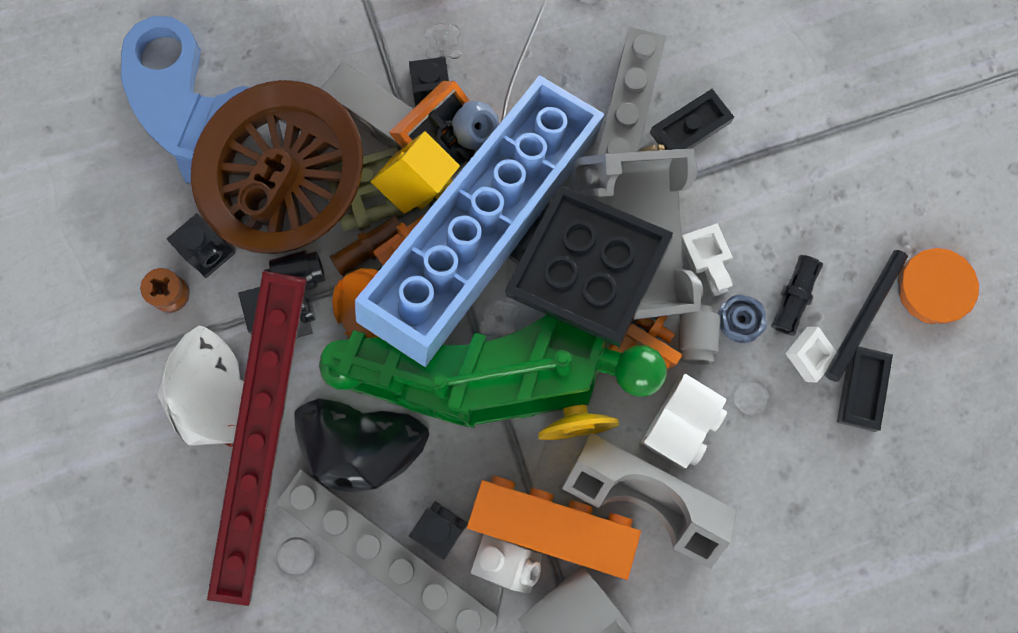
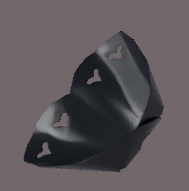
(356, 444)

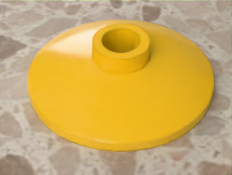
(577, 423)

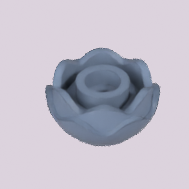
(465, 122)
(750, 310)

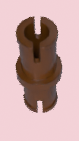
(363, 247)

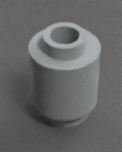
(699, 336)

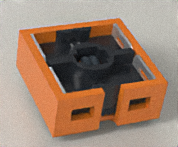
(435, 117)

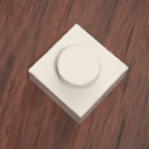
(811, 354)

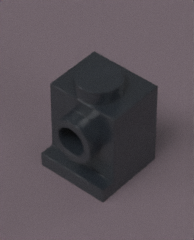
(200, 246)
(438, 530)

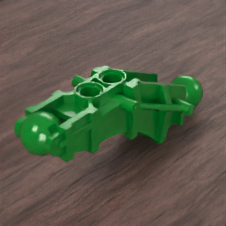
(492, 380)

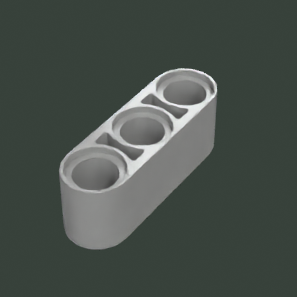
(367, 103)

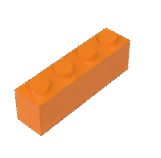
(554, 528)

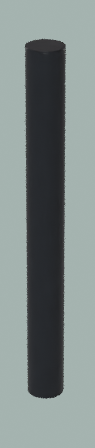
(866, 316)

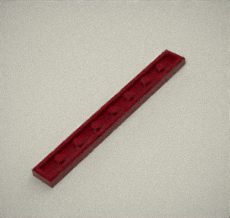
(256, 438)

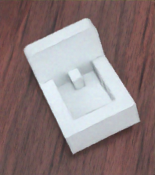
(507, 564)

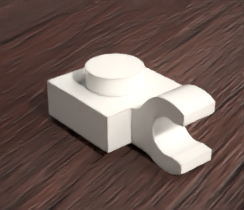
(709, 252)

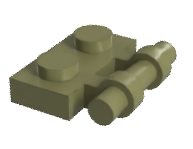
(363, 217)

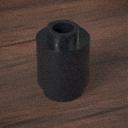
(300, 265)

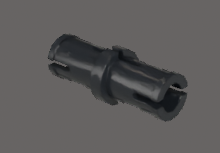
(797, 295)

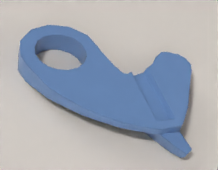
(166, 97)

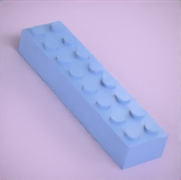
(477, 221)

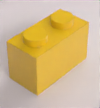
(416, 174)

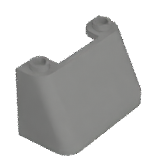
(649, 189)

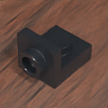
(426, 76)

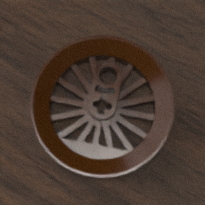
(303, 110)

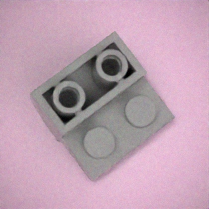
(575, 607)

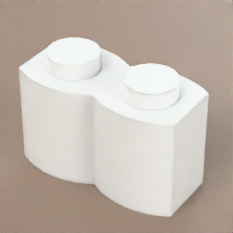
(684, 422)

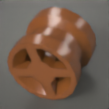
(172, 296)

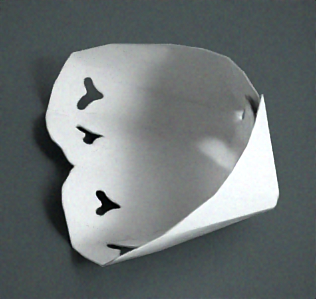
(198, 395)

